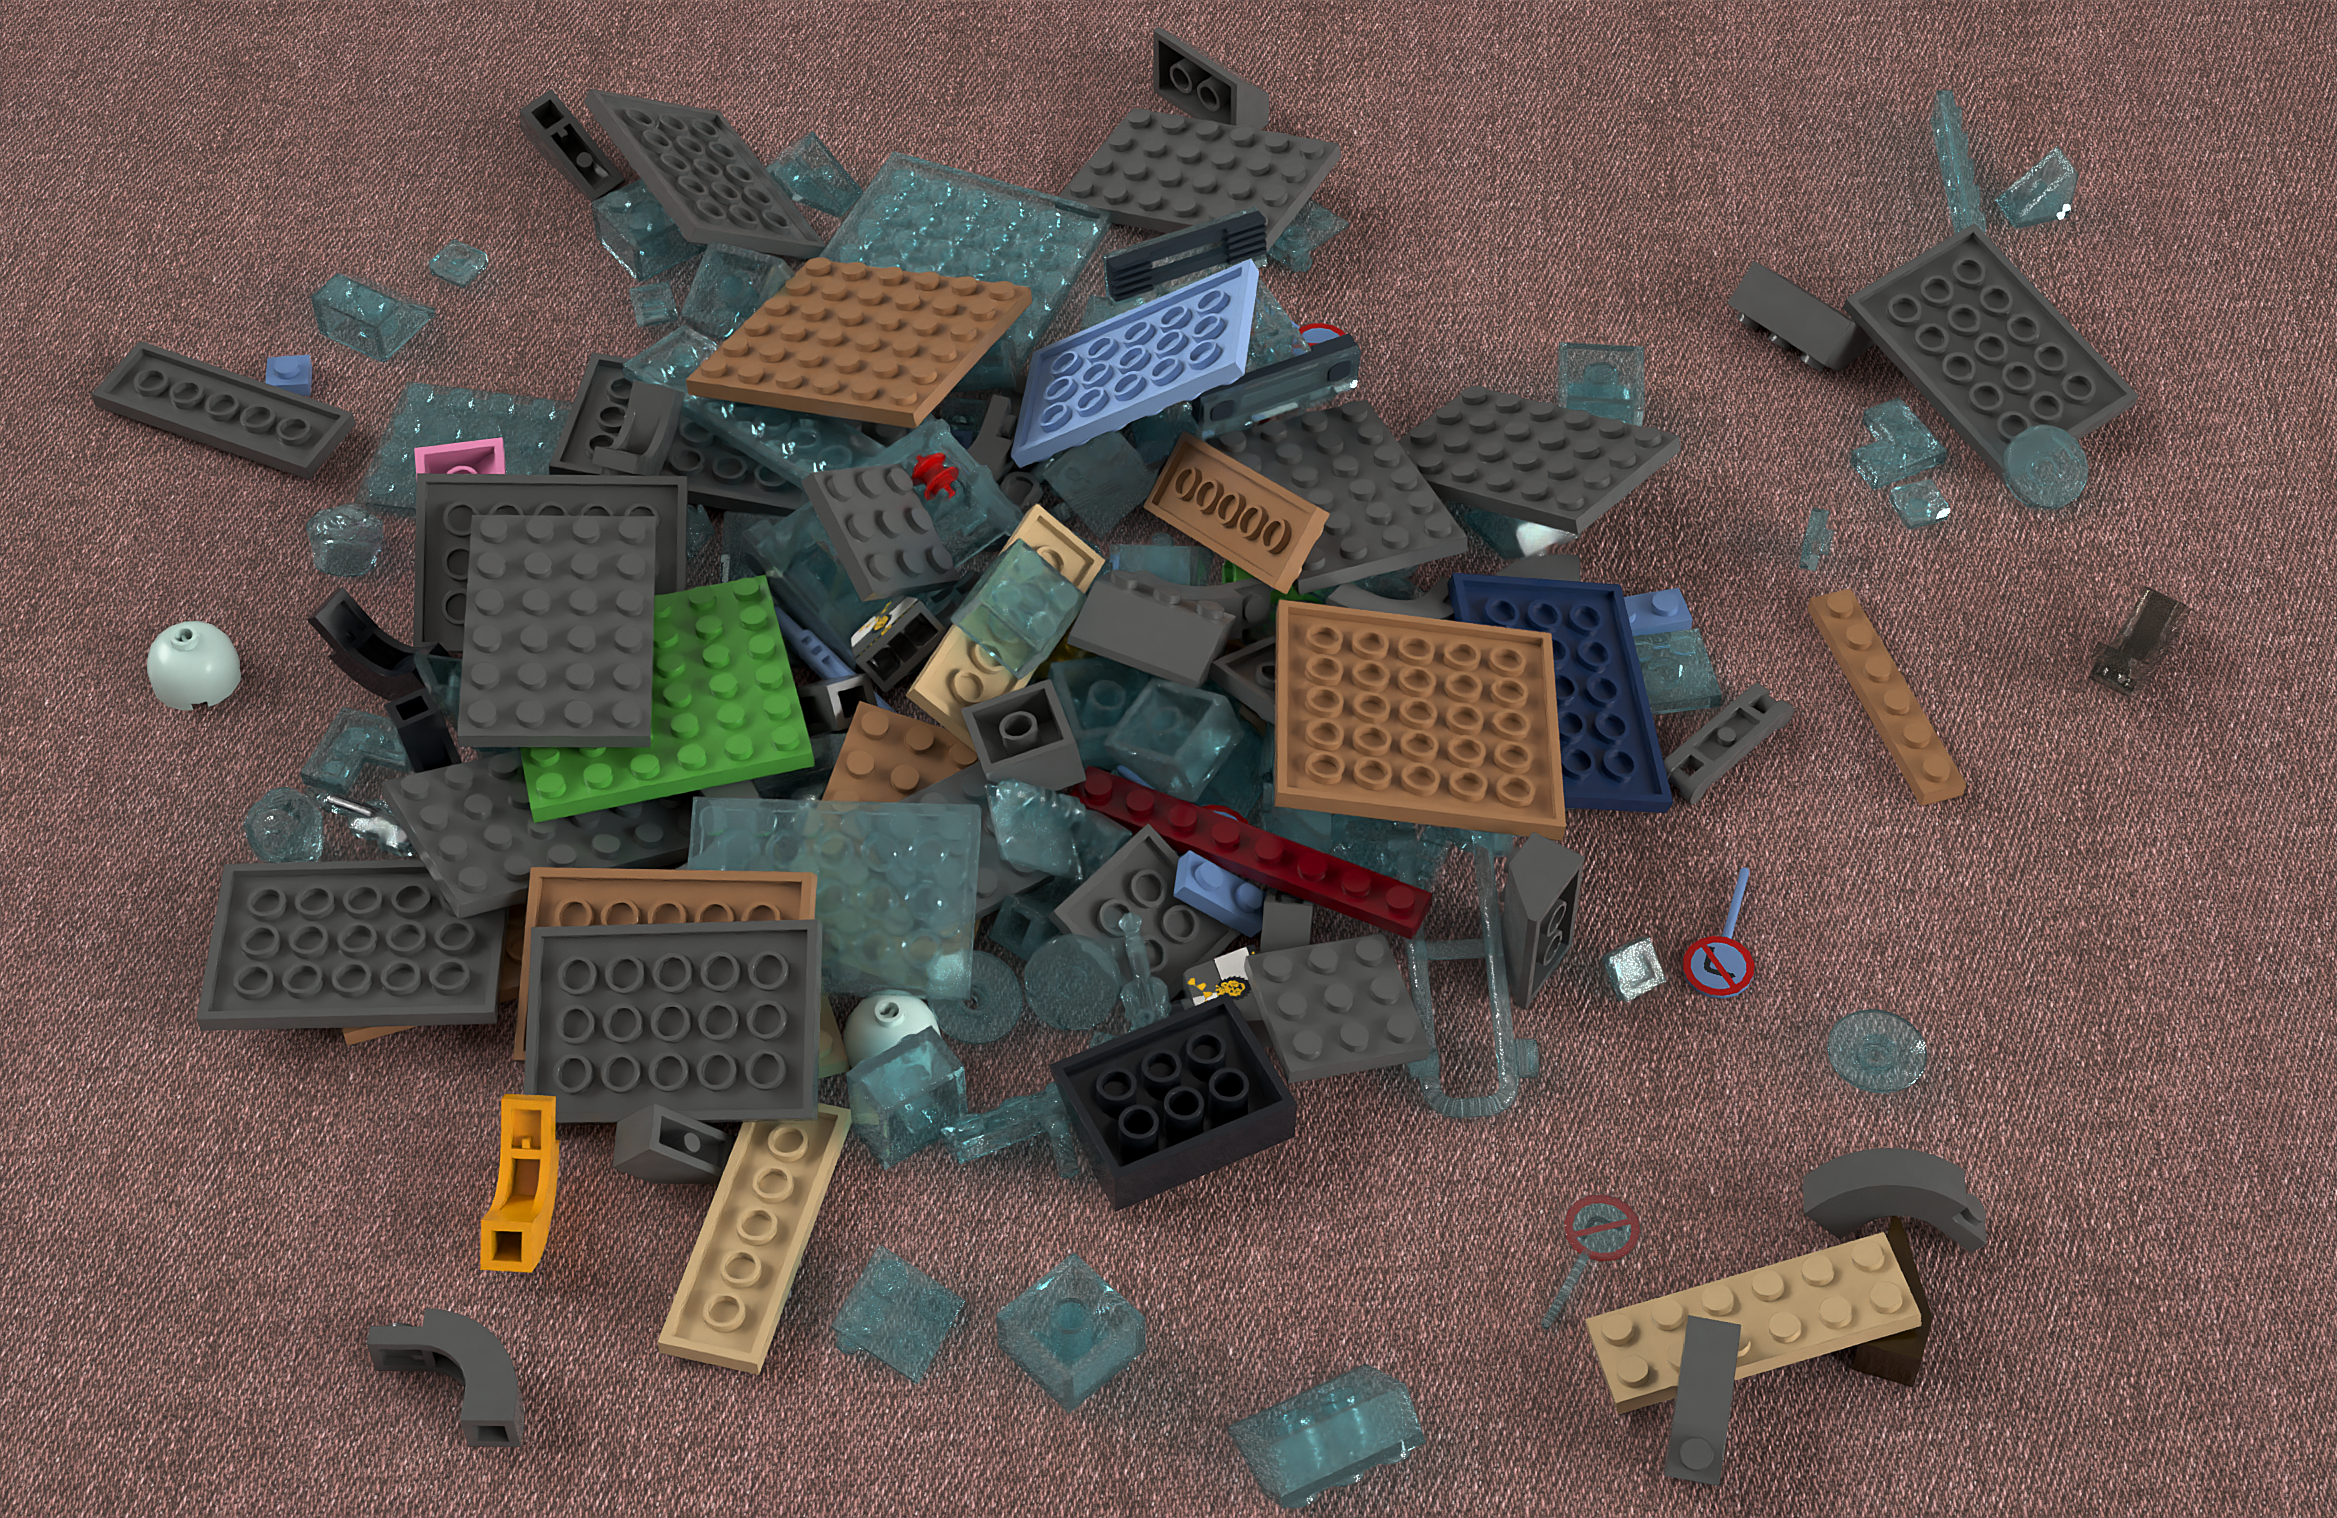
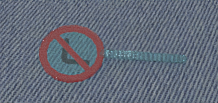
(1599, 1230)

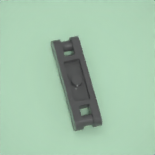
(1725, 741)

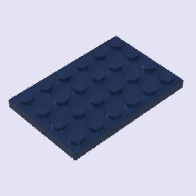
(1601, 696)

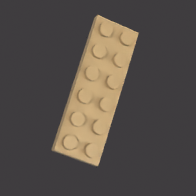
(965, 673)
(754, 1240)
(1783, 1311)

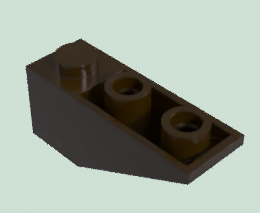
(1899, 1354)

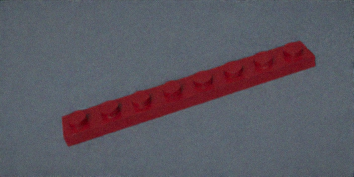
(1258, 854)

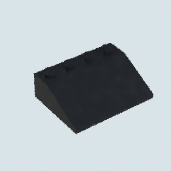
(1174, 1101)

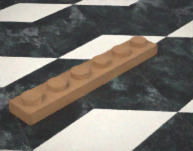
(1886, 697)

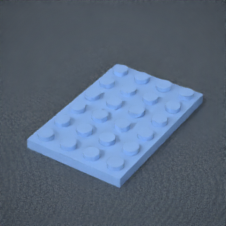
(1137, 364)

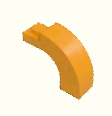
(525, 1194)

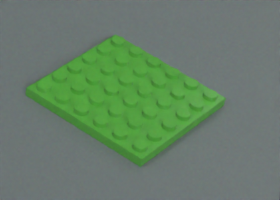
(717, 716)

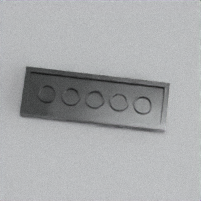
(224, 410)

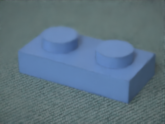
(1658, 612)
(1219, 894)

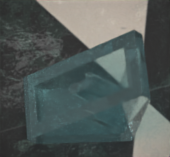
(2042, 192)

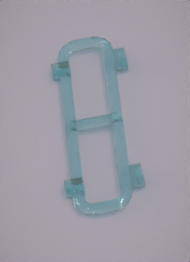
(1514, 1057)

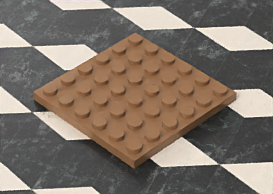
(861, 342)
(1416, 720)

